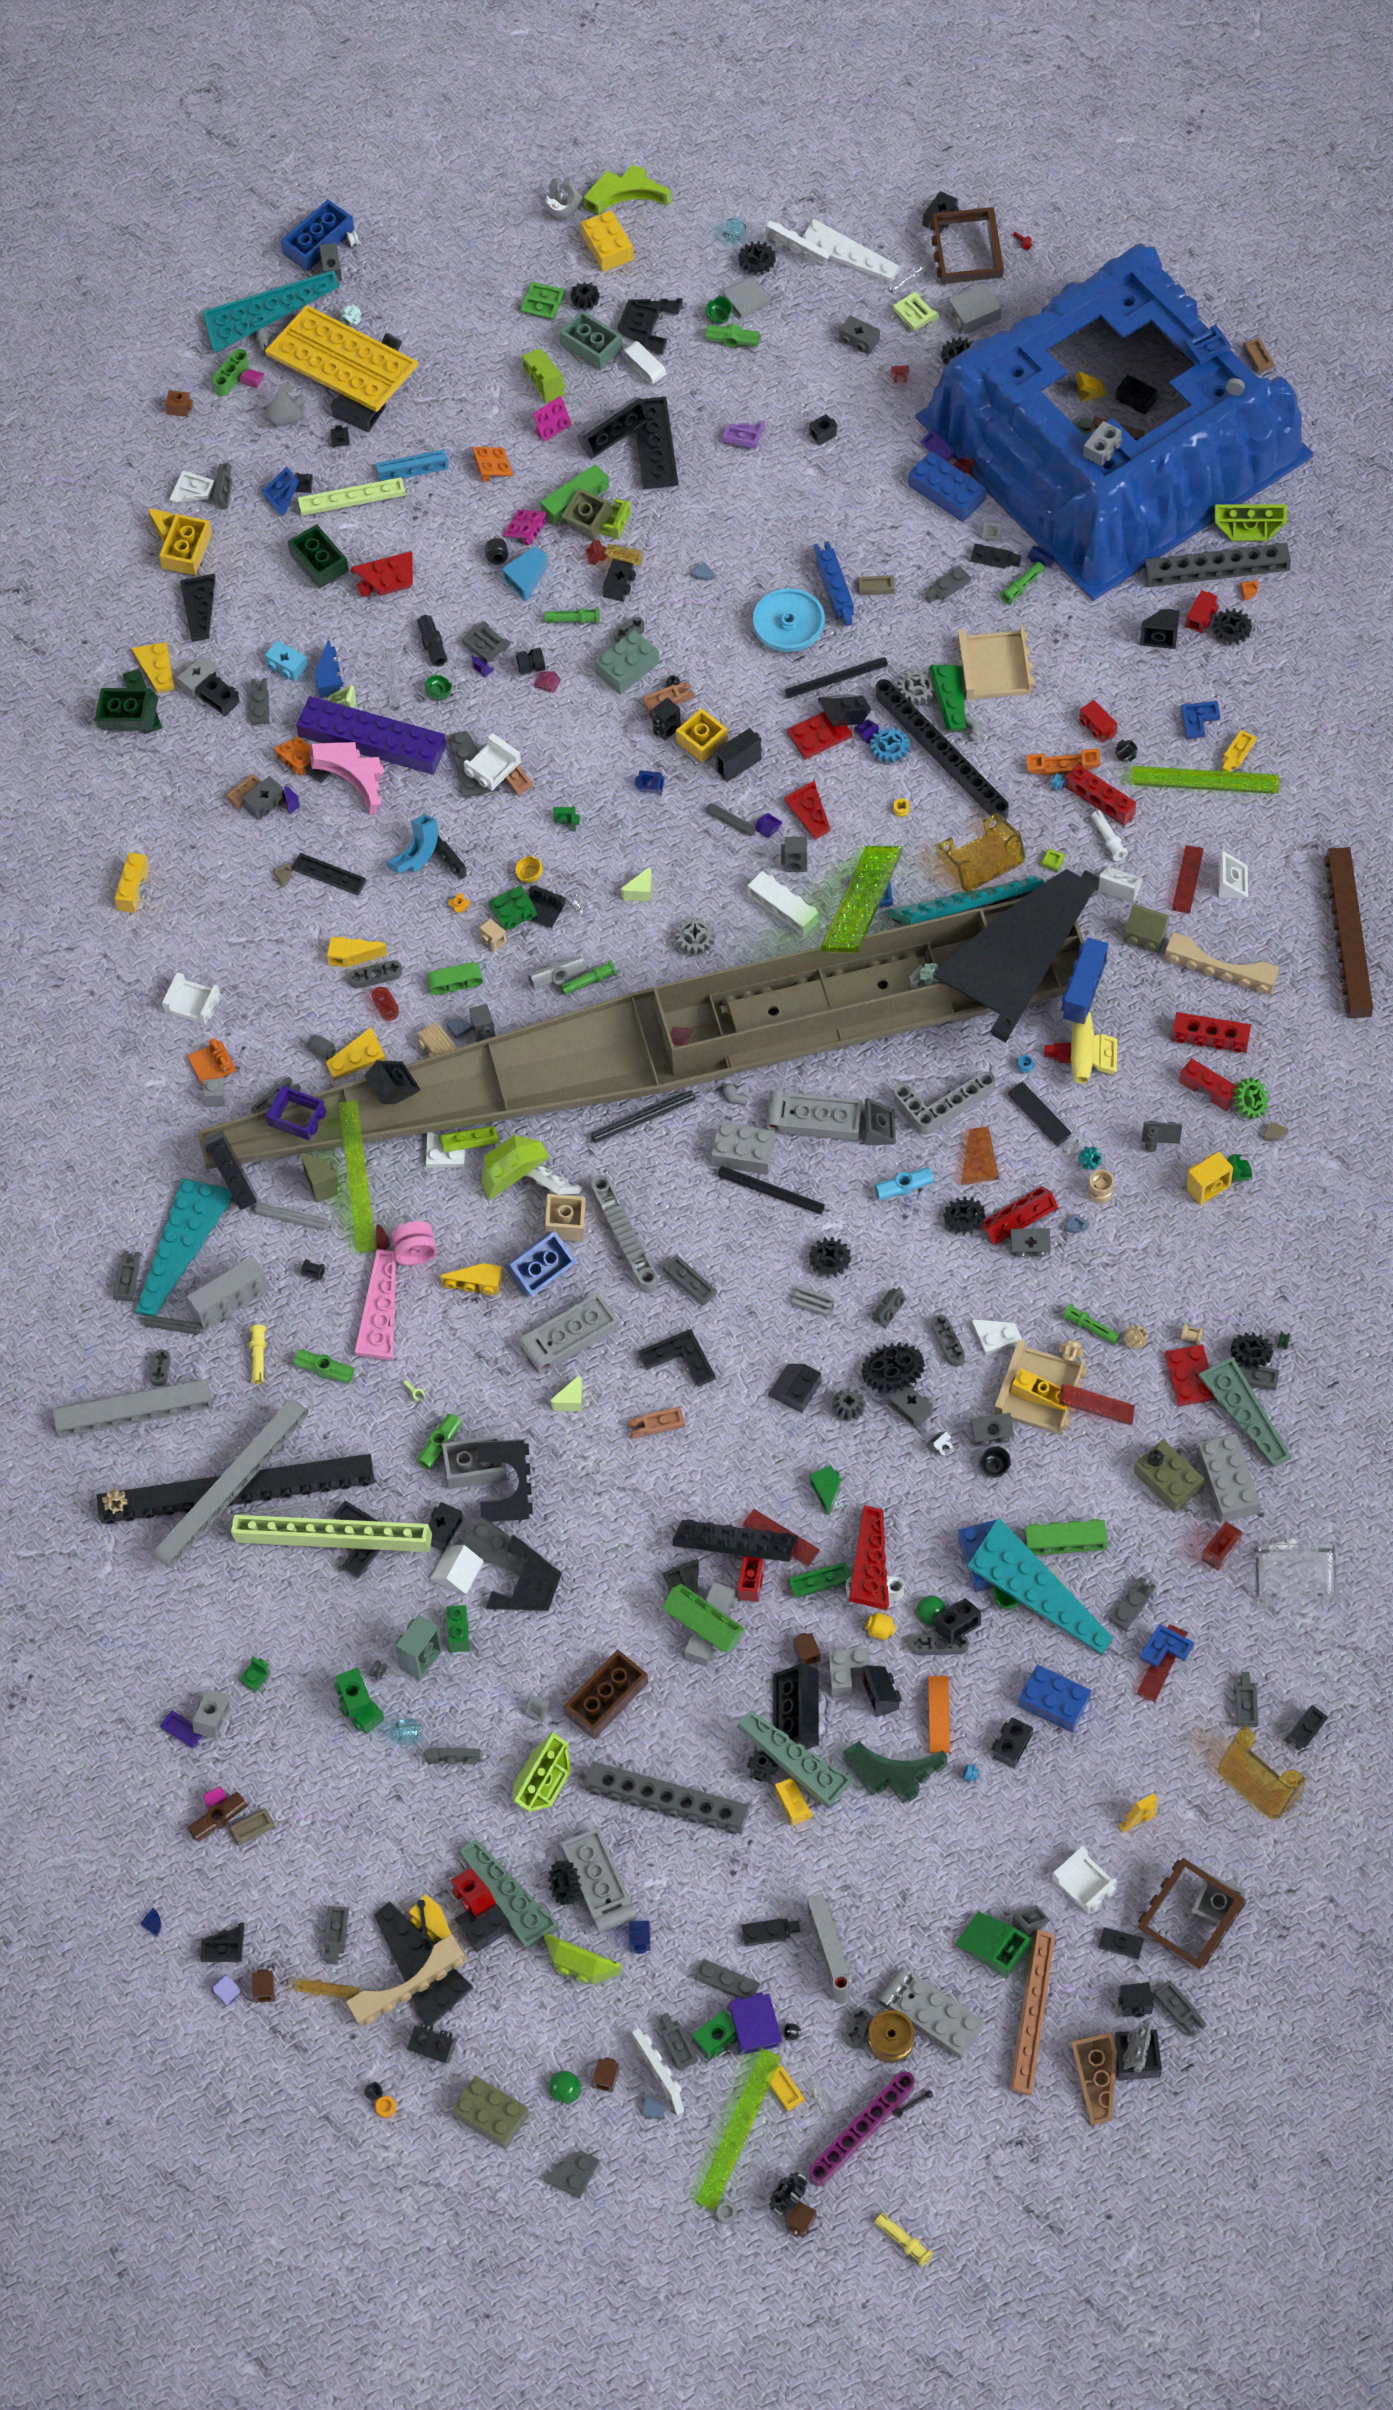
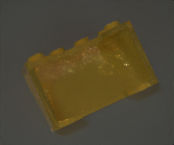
(986, 856)

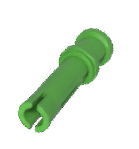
(1017, 587)
(580, 616)
(596, 975)
(1083, 1320)

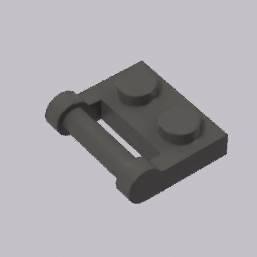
(483, 646)

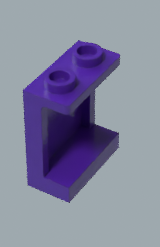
(754, 2023)

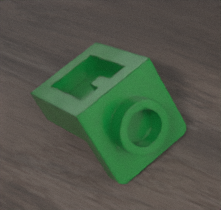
(566, 815)
(255, 1674)

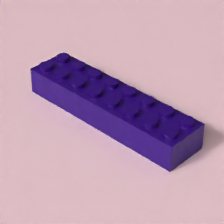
(372, 734)

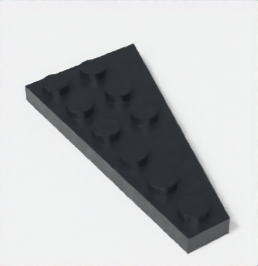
(410, 1956)

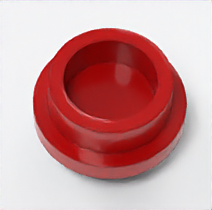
(363, 589)

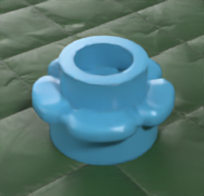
(1058, 781)
(1025, 1059)
(970, 1773)

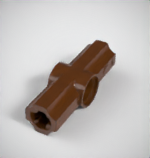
(227, 1808)

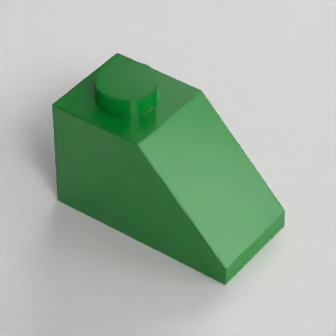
(826, 1486)

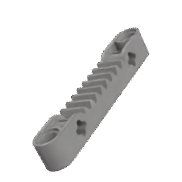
(624, 1234)

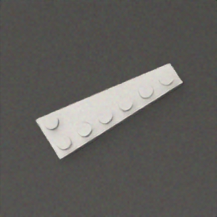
(850, 252)

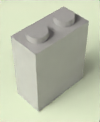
(974, 309)

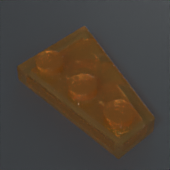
(979, 1158)

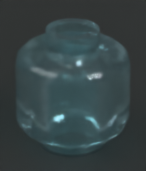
(734, 229)
(406, 1731)

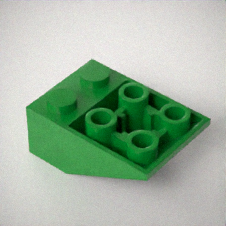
(994, 1943)

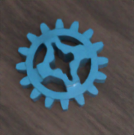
(889, 745)

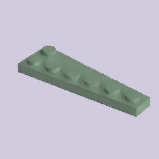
(1239, 1400)
(809, 1770)
(525, 1915)

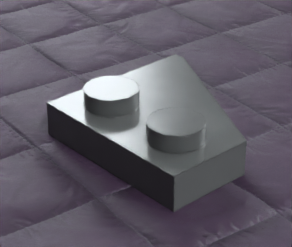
(574, 2174)

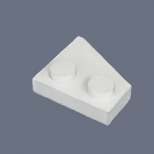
(192, 488)
(438, 1159)
(996, 1335)

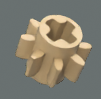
(1136, 1337)
(1071, 1350)
(118, 1497)

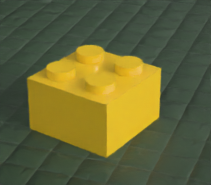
(701, 735)
(1209, 1177)

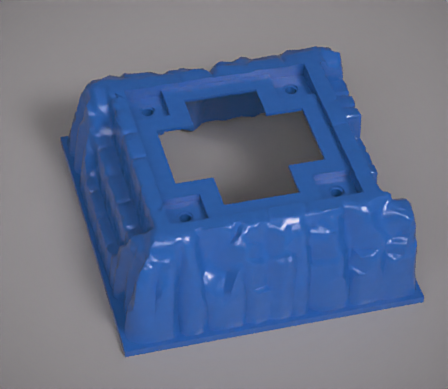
(1152, 489)

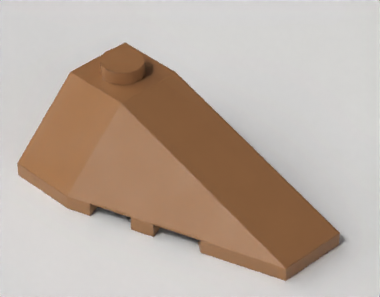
(1097, 2070)

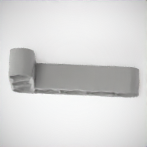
(944, 1104)

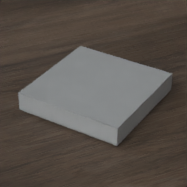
(746, 297)

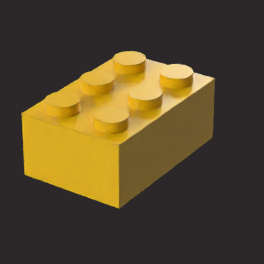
(607, 241)
(185, 544)

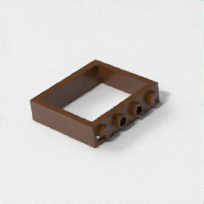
(960, 217)
(1220, 1931)

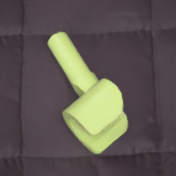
(414, 1391)

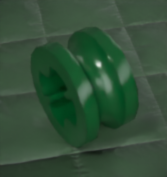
(1283, 1340)

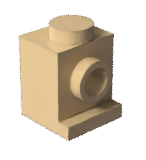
(492, 934)

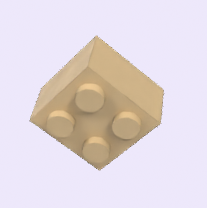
(565, 1216)

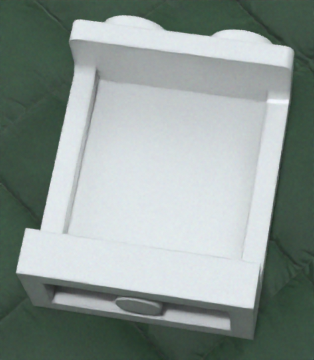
(493, 763)
(191, 1000)
(1084, 1881)

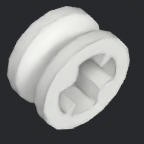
(352, 238)

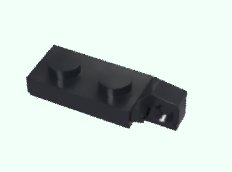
(994, 556)
(449, 856)
(768, 1931)

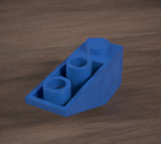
(326, 672)

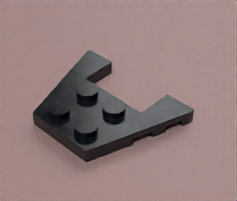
(641, 317)
(535, 1584)

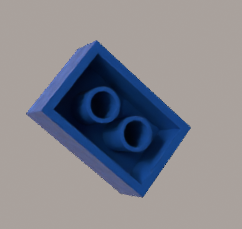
(540, 1263)
(970, 1540)
(1054, 1698)

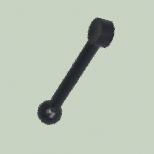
(421, 1904)
(899, 2112)

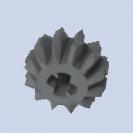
(844, 1398)

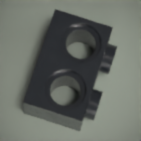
(217, 696)
(666, 719)
(957, 1620)
(1015, 1743)
(431, 2048)

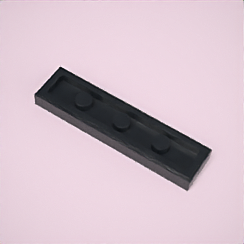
(329, 874)
(1039, 1113)

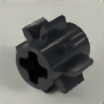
(1126, 750)

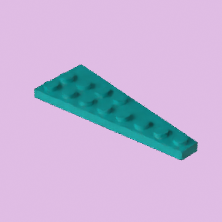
(245, 316)
(961, 901)
(186, 1230)
(1020, 1574)

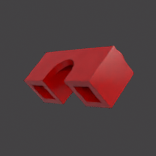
(1198, 1076)

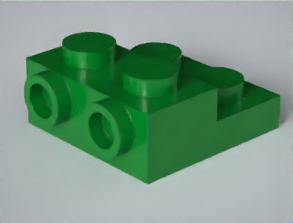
(513, 908)

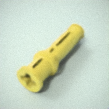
(257, 1345)
(911, 2245)

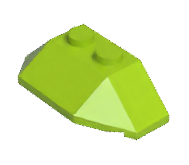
(1250, 521)
(510, 1163)
(543, 1774)
(579, 1962)

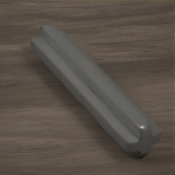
(731, 819)
(172, 1324)

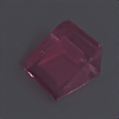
(547, 681)
(680, 1036)

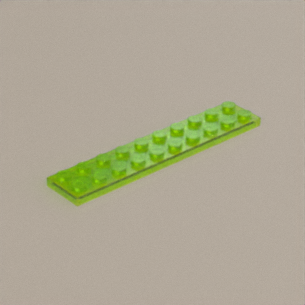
(861, 899)

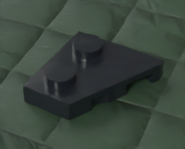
(224, 1946)

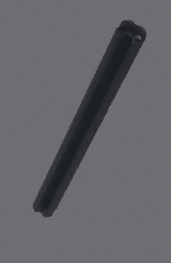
(836, 677)
(643, 1116)
(771, 1190)

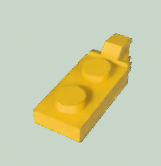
(1238, 750)

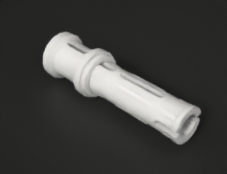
(1112, 842)

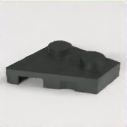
(685, 1574)

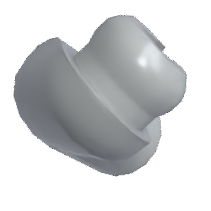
(976, 728)
(914, 978)
(732, 1096)

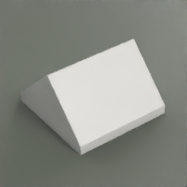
(1232, 877)
(1119, 884)
(457, 1568)

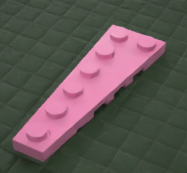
(378, 1318)

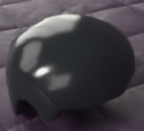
(995, 1462)

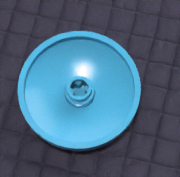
(788, 620)

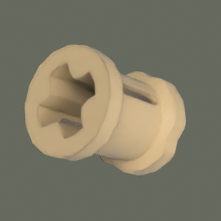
(1192, 1334)

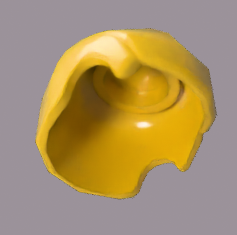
(529, 869)

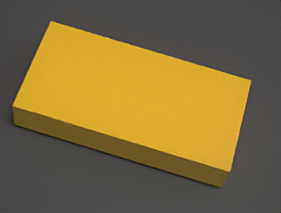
(786, 2090)

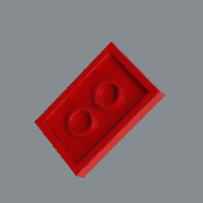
(817, 735)
(1184, 1368)

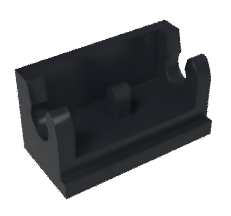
(1306, 1727)

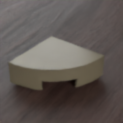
(283, 874)
(1275, 1132)

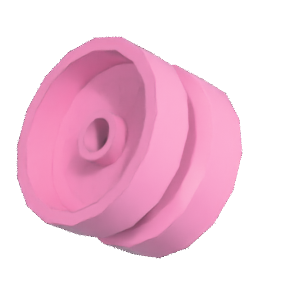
(414, 1243)

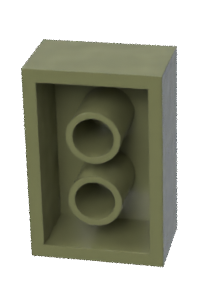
(1173, 1480)
(490, 2112)

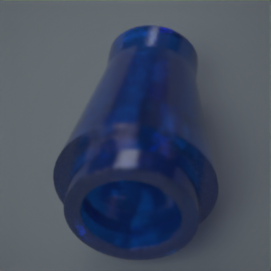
(1039, 555)

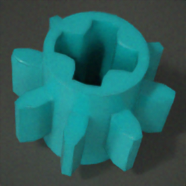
(1089, 1158)

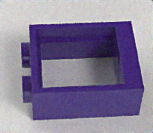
(283, 1097)

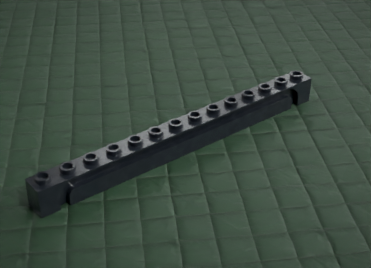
(264, 1486)

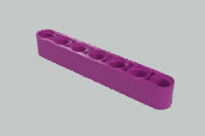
(859, 2138)

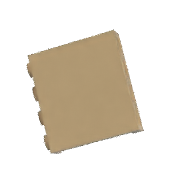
(995, 664)
(1049, 1368)

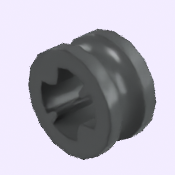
(378, 1670)

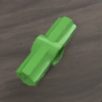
(732, 335)
(313, 1362)
(433, 1450)

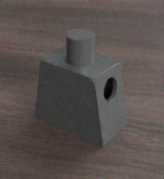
(330, 259)

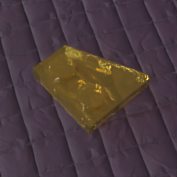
(626, 554)

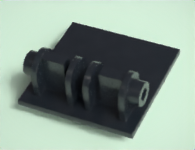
(547, 905)

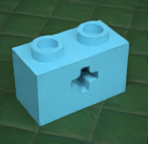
(286, 661)

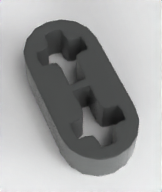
(627, 627)
(156, 1367)
(852, 2026)

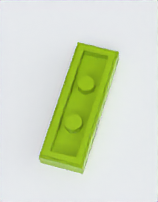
(468, 1139)

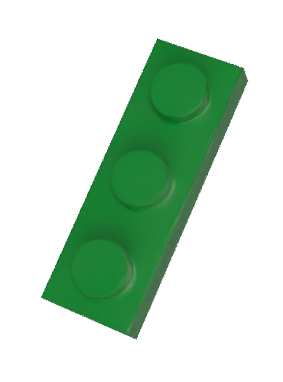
(819, 1580)

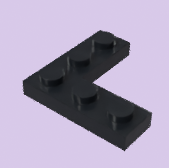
(675, 1346)
(359, 1558)

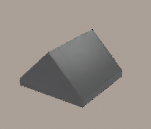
(879, 1123)

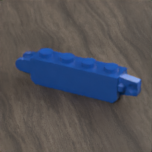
(834, 583)

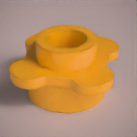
(459, 908)

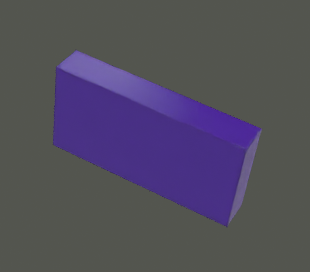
(936, 444)
(180, 1729)

